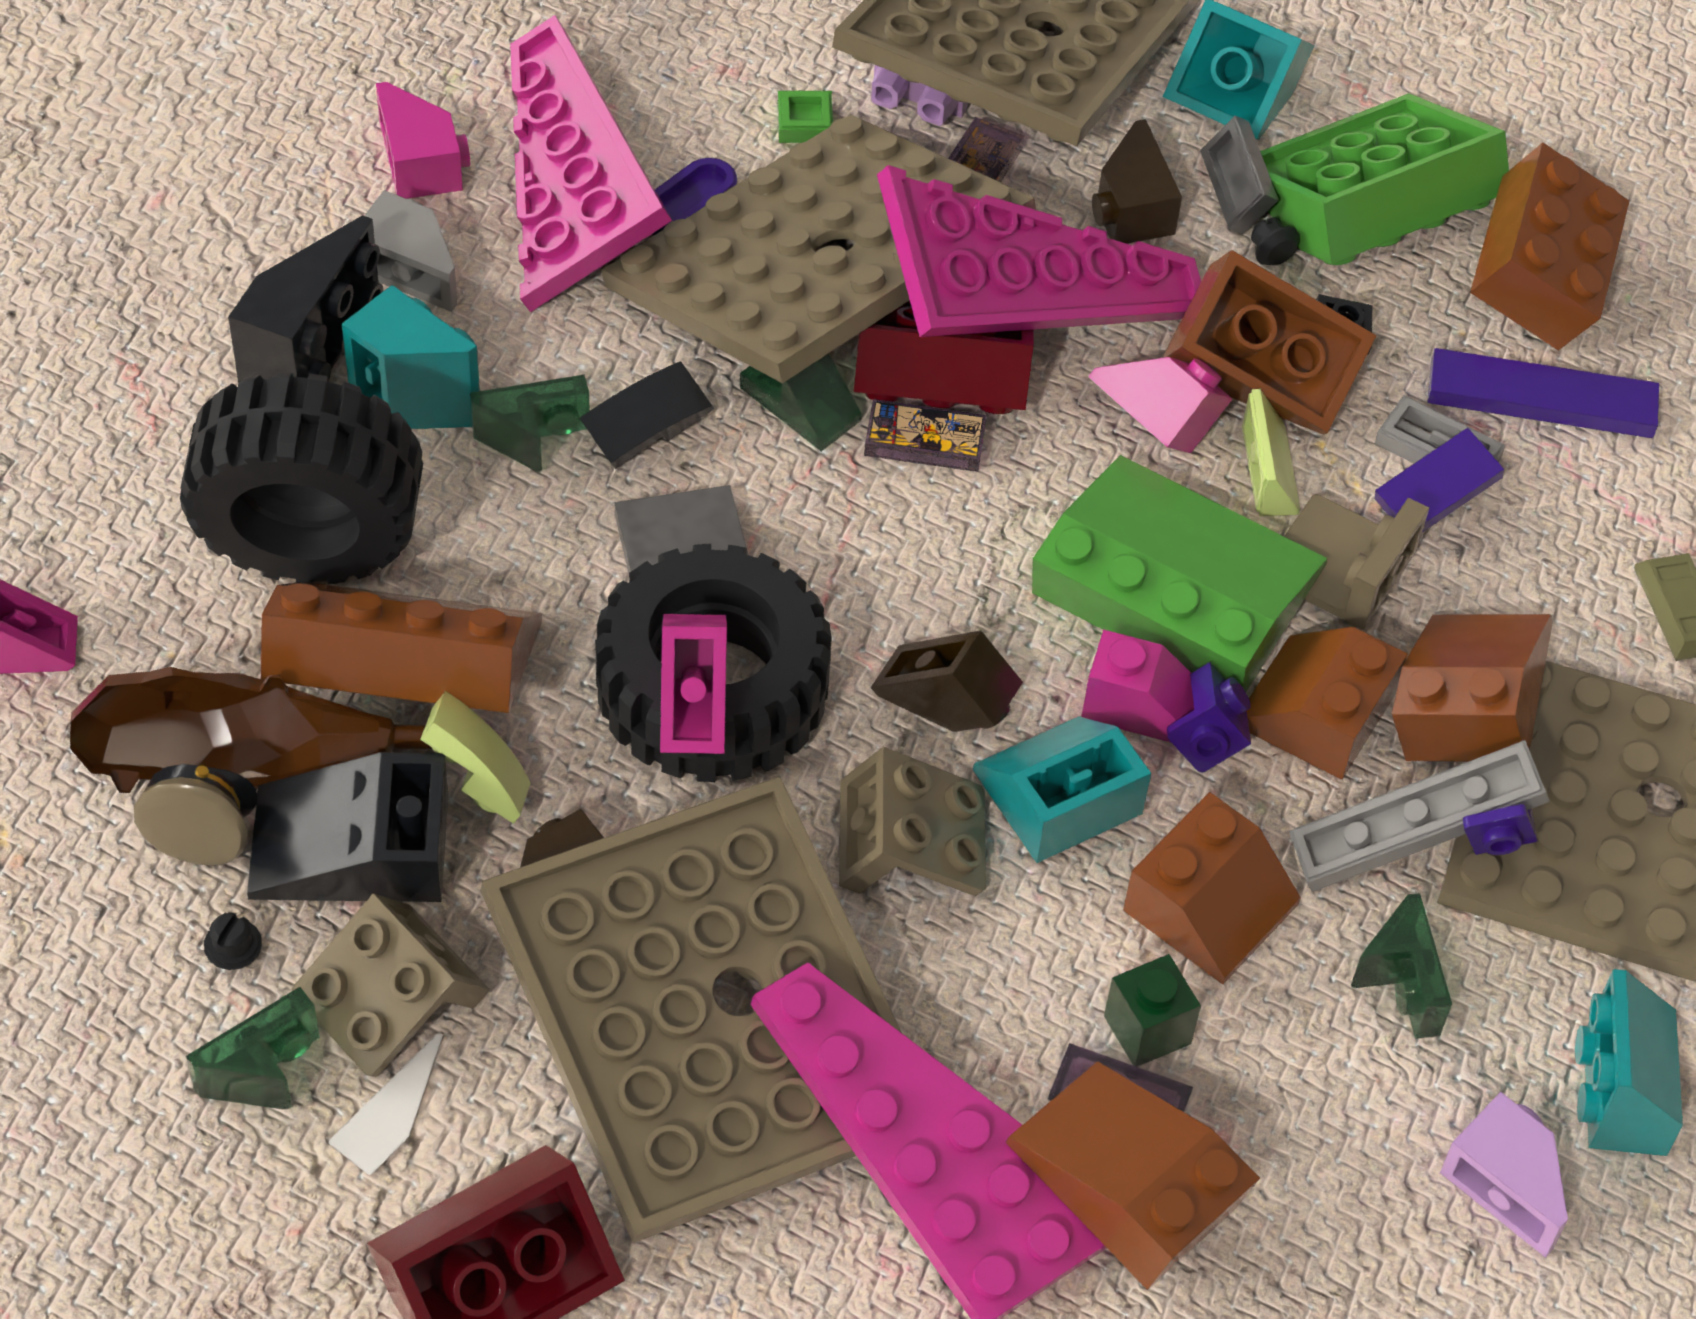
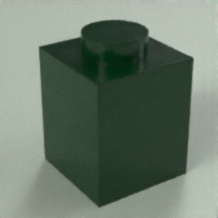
(1152, 1010)

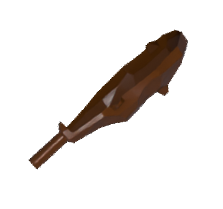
(224, 722)

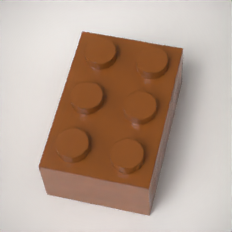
(1550, 246)

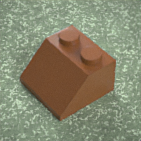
(1325, 695)
(1212, 888)

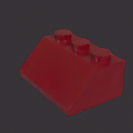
(943, 369)
(501, 1248)

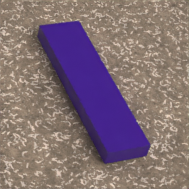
(1543, 393)

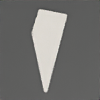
(389, 1115)

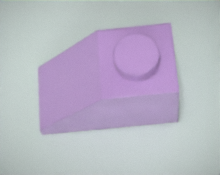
(1512, 1171)

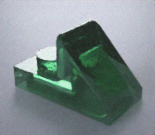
(810, 402)
(518, 415)
(1407, 957)
(244, 1059)

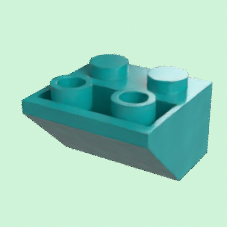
(412, 361)
(1066, 785)
(1630, 1069)

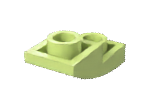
(494, 773)

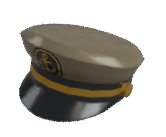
(196, 813)

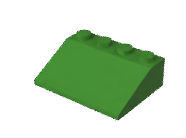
(1383, 176)
(1174, 571)

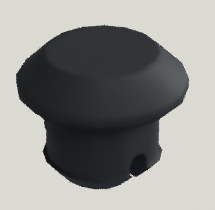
(1274, 241)
(232, 942)

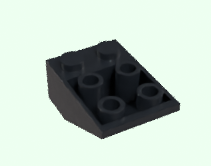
(297, 308)
(353, 831)

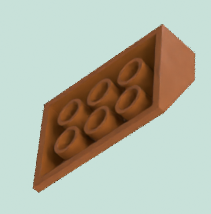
(396, 644)

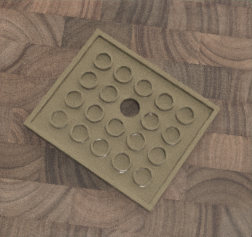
(1001, 63)
(748, 261)
(1602, 862)
(621, 979)

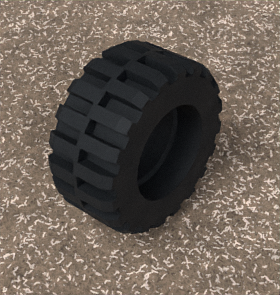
(302, 478)
(763, 613)

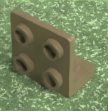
(1360, 554)
(911, 819)
(385, 982)

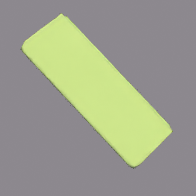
(1269, 458)

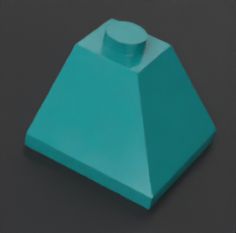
(1237, 68)

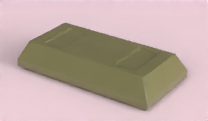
(1672, 595)

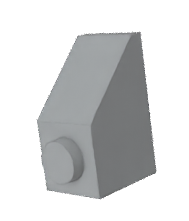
(413, 250)

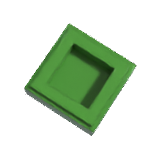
(803, 114)

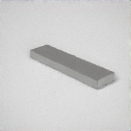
(1415, 816)

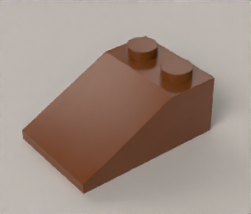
(1272, 340)
(1471, 685)
(1133, 1169)

